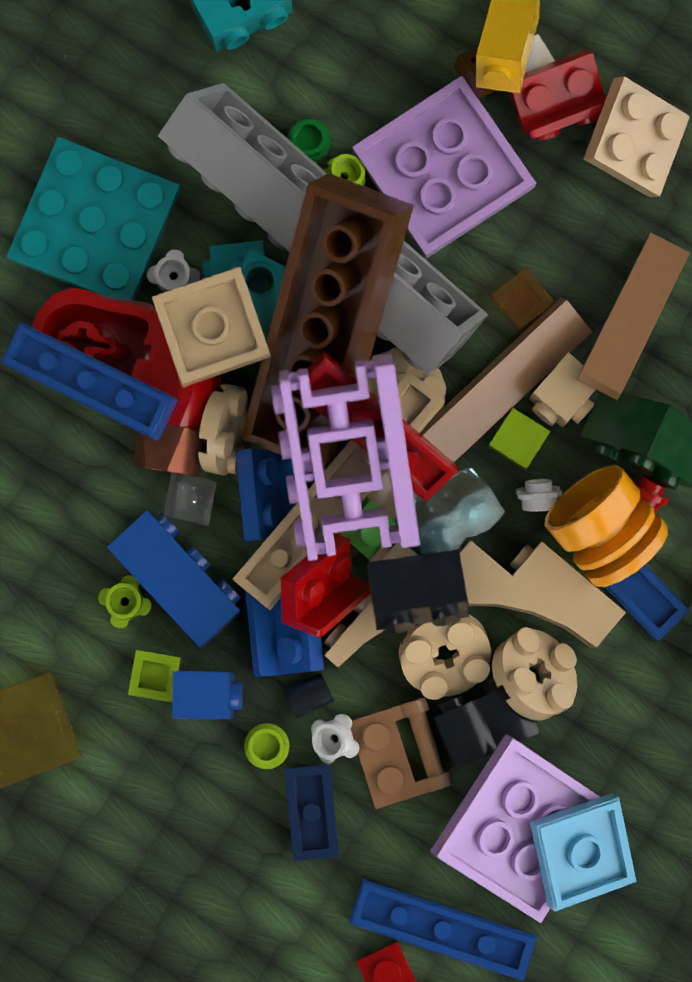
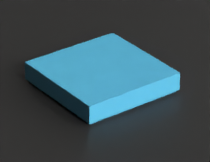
(583, 851)

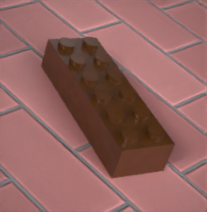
(328, 297)

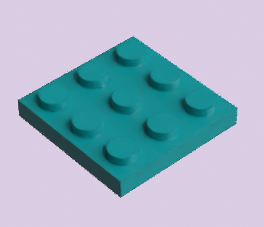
(93, 221)

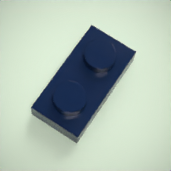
(311, 812)

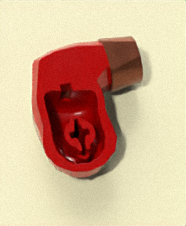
(133, 341)

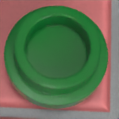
(311, 138)

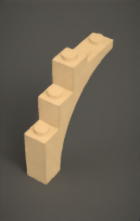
(540, 587)

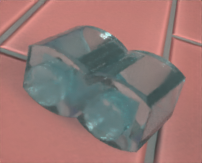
(456, 511)

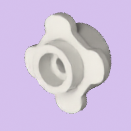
(172, 263)
(538, 495)
(326, 747)

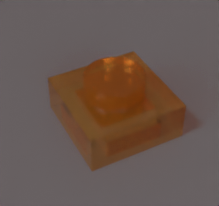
(522, 299)

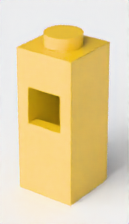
(506, 44)

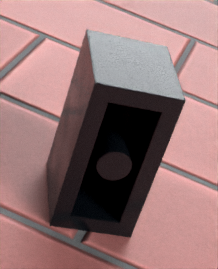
(418, 591)

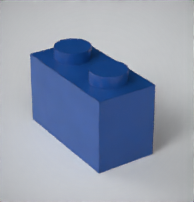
(206, 695)

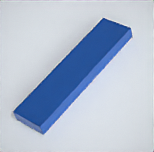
(89, 381)
(443, 929)

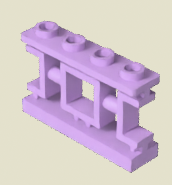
(383, 453)

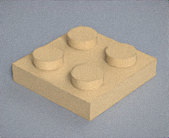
(636, 137)
(211, 326)

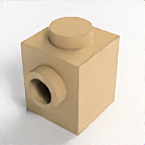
(562, 395)

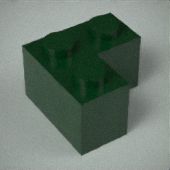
(645, 434)

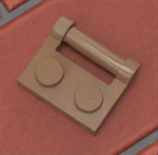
(385, 758)

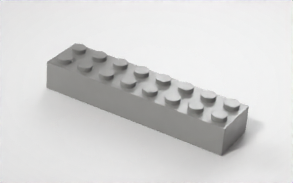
(268, 183)

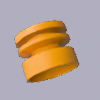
(606, 526)

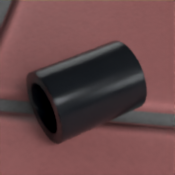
(309, 695)

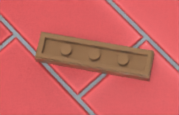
(633, 316)

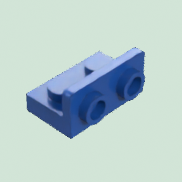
(263, 491)
(277, 646)

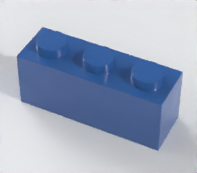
(176, 577)

